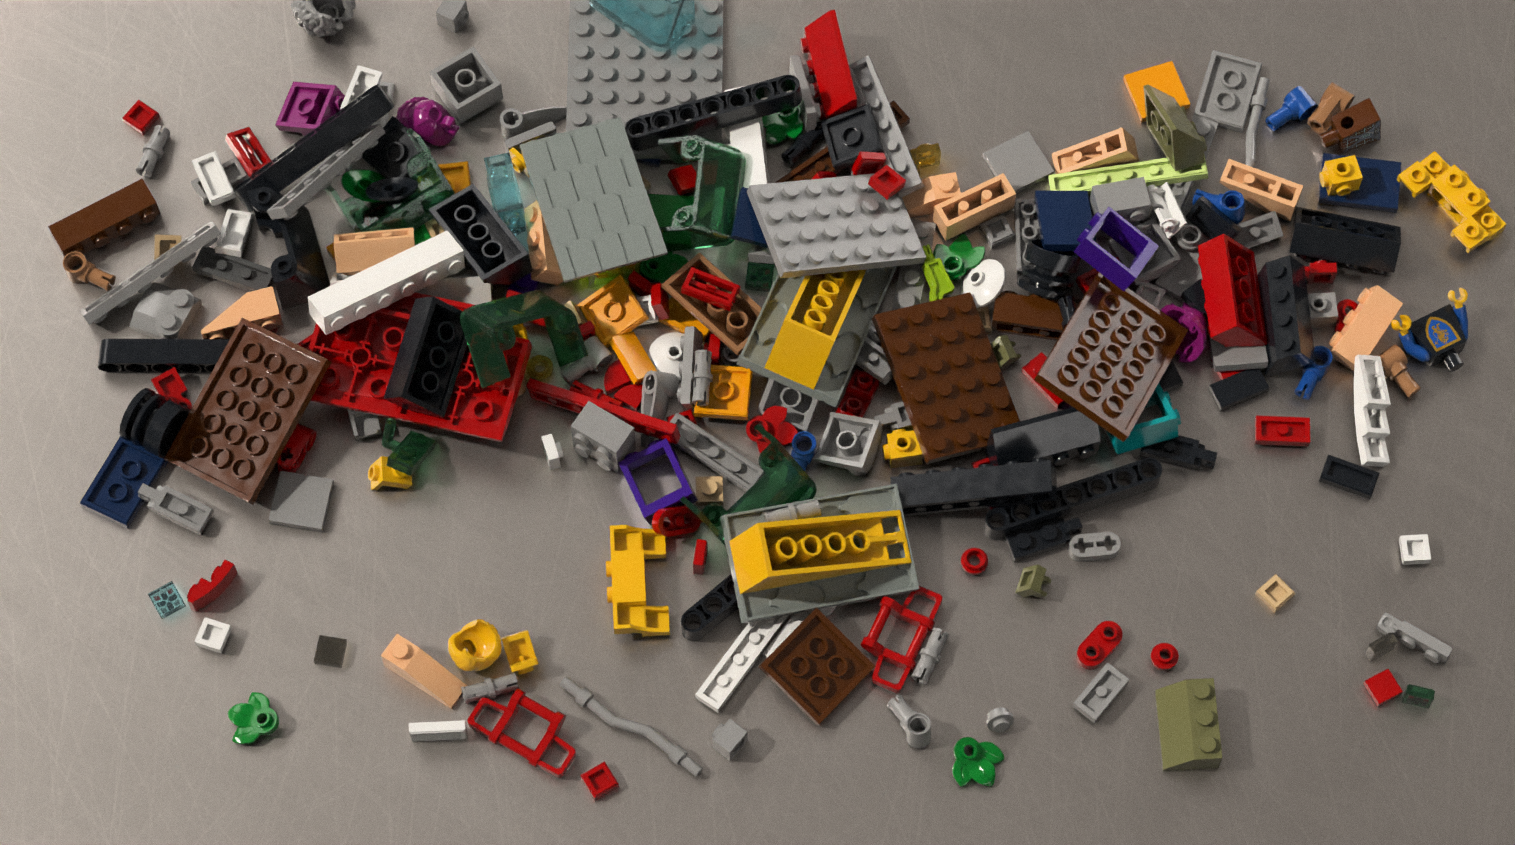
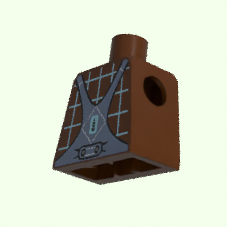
(1353, 127)

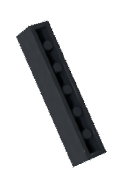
(977, 487)

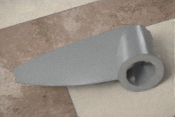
(528, 120)
(656, 395)

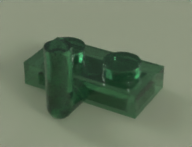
(410, 452)

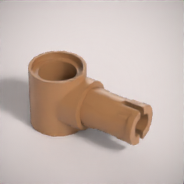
(87, 272)
(1395, 368)

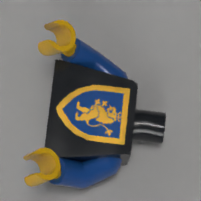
(1437, 335)

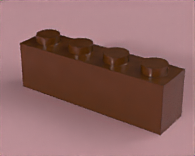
(105, 219)
(1027, 316)

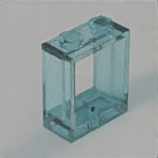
(505, 191)

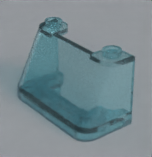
(652, 22)

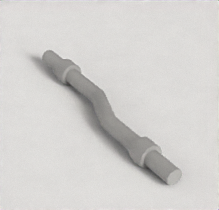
(1258, 104)
(676, 754)

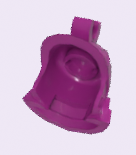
(428, 120)
(1196, 323)

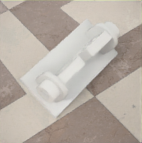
(1166, 209)

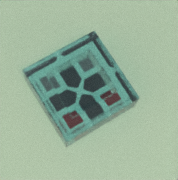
(166, 600)

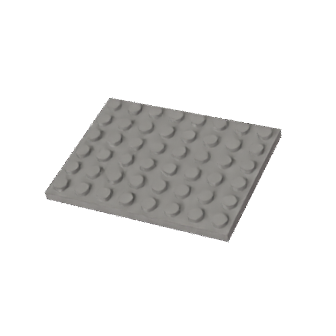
(624, 78)

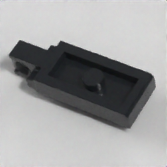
(1182, 452)
(1042, 537)

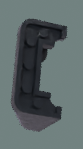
(303, 268)

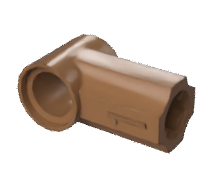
(1332, 102)

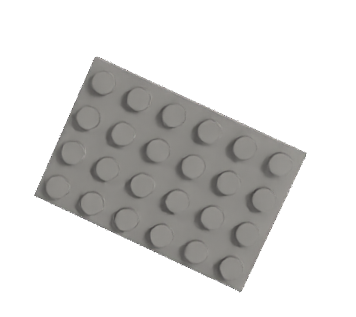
(833, 226)

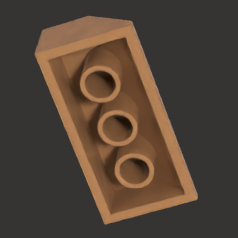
(729, 326)

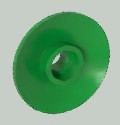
(357, 181)

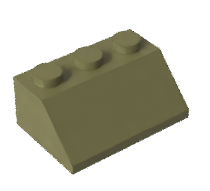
(1173, 130)
(1188, 725)

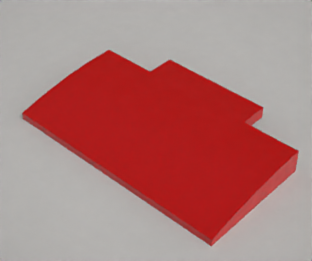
(364, 359)

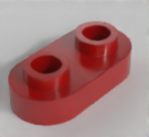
(674, 521)
(1100, 644)

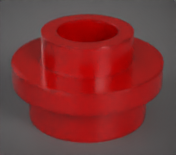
(974, 553)
(1164, 664)

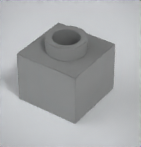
(452, 14)
(729, 739)

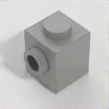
(1323, 310)

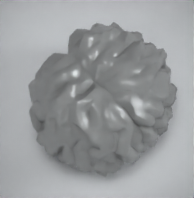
(322, 16)

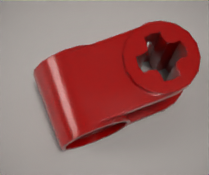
(296, 448)

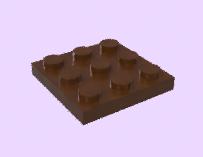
(816, 666)

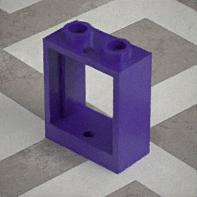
(1124, 234)
(637, 459)

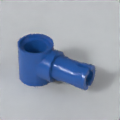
(1296, 105)
(1224, 201)
(1314, 372)
(803, 458)

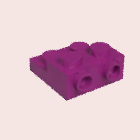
(308, 106)

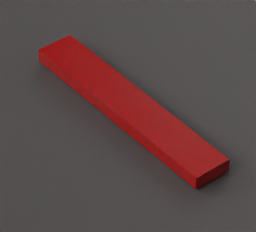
(576, 402)

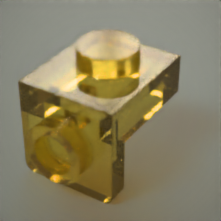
(926, 155)

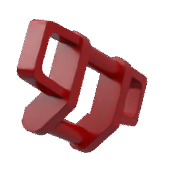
(901, 612)
(509, 713)

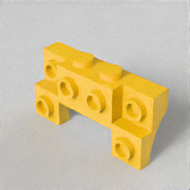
(1457, 198)
(628, 589)

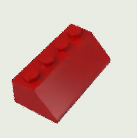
(829, 66)
(1231, 293)

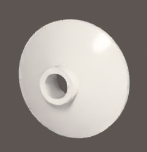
(984, 282)
(660, 355)

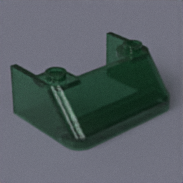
(715, 197)
(412, 210)
(491, 331)
(781, 484)

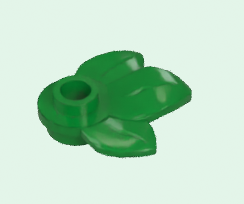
(782, 125)
(959, 255)
(664, 267)
(249, 718)
(978, 765)

